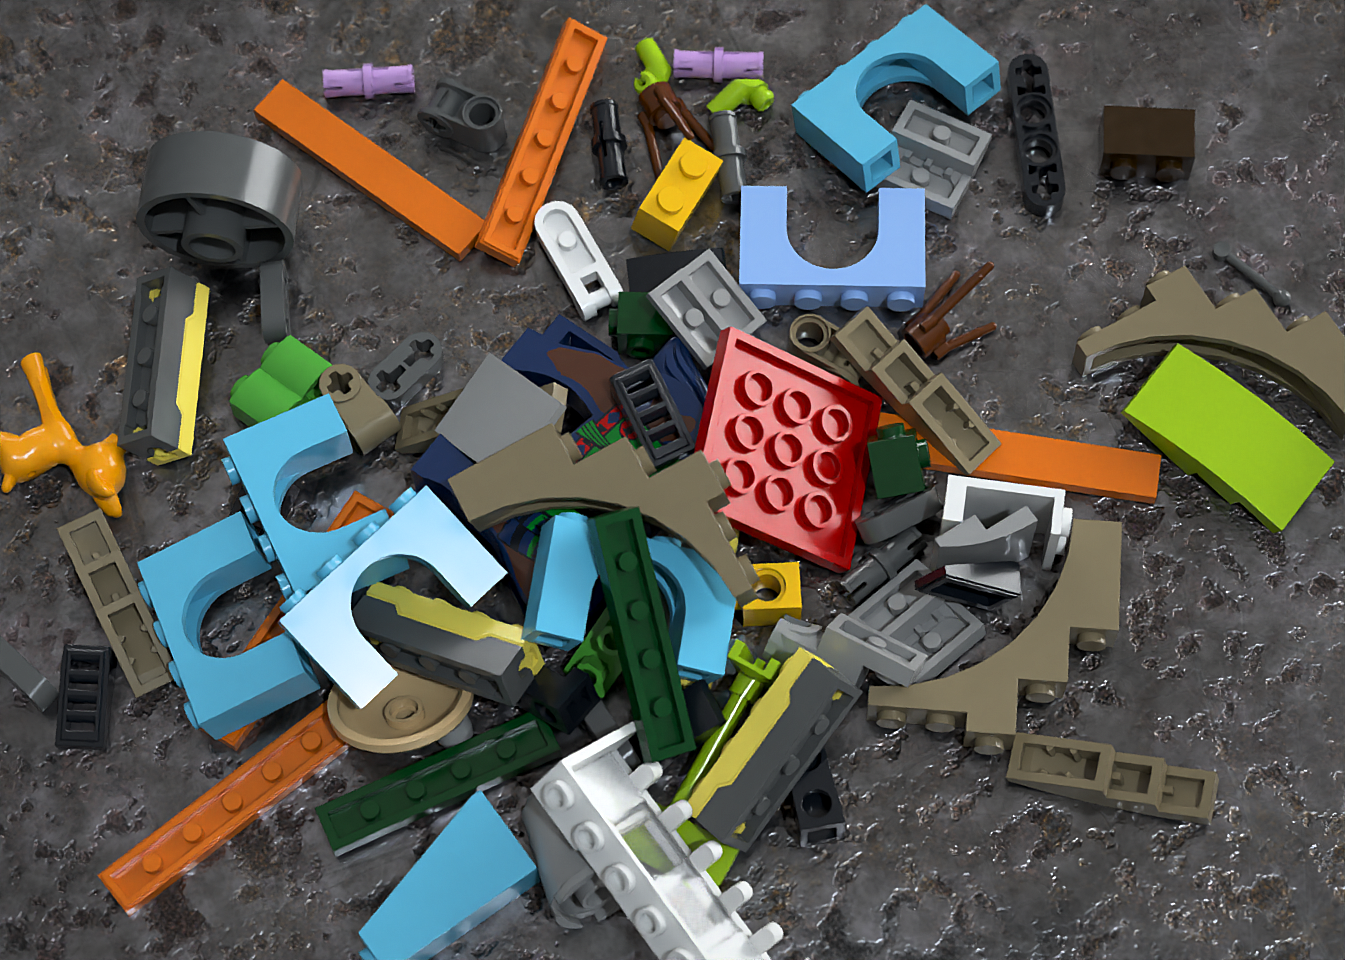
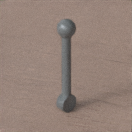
(1222, 252)

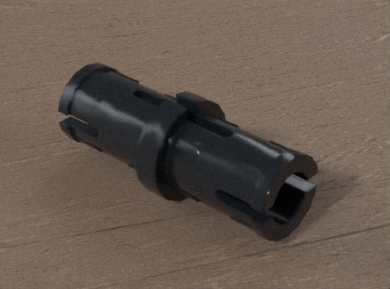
(609, 144)

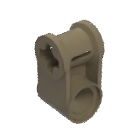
(825, 354)
(361, 410)

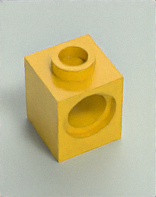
(783, 579)

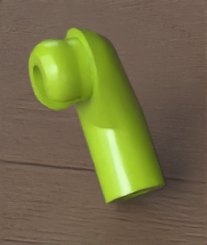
(656, 66)
(743, 92)

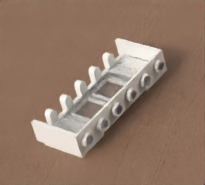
(643, 858)

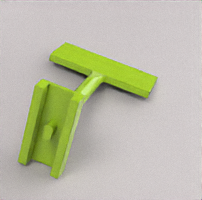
(744, 690)

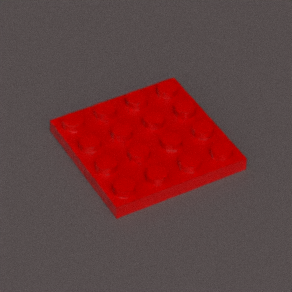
(789, 447)

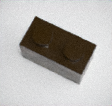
(1146, 142)

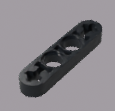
(1038, 134)

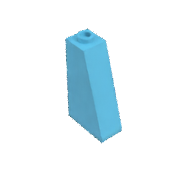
(452, 888)

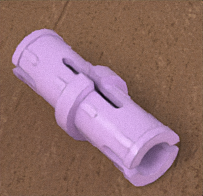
(718, 64)
(368, 81)

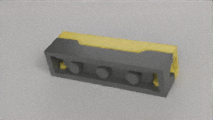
(163, 366)
(448, 643)
(772, 749)

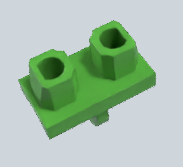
(598, 655)

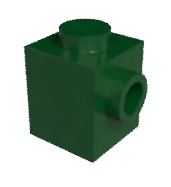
(638, 326)
(898, 460)

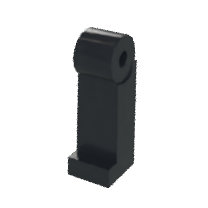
(560, 699)
(817, 804)

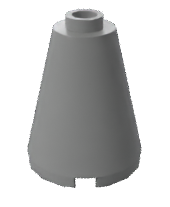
(566, 876)

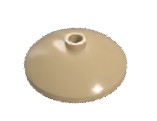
(402, 716)

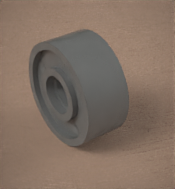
(219, 199)

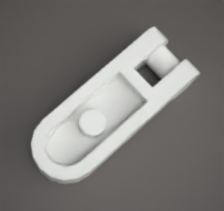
(576, 257)

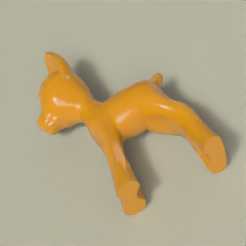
(97, 467)

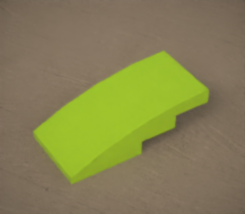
(1227, 437)

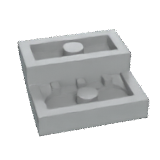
(936, 156)
(701, 303)
(497, 410)
(972, 543)
(921, 621)

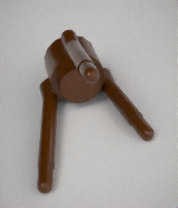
(666, 110)
(928, 329)

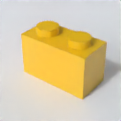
(676, 194)

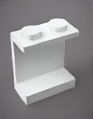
(997, 500)

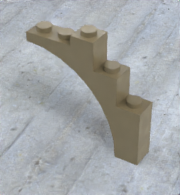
(1239, 331)
(544, 475)
(1034, 664)

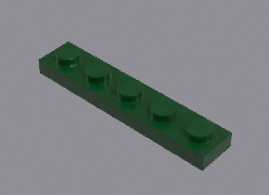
(641, 634)
(437, 782)

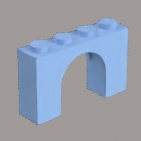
(886, 277)

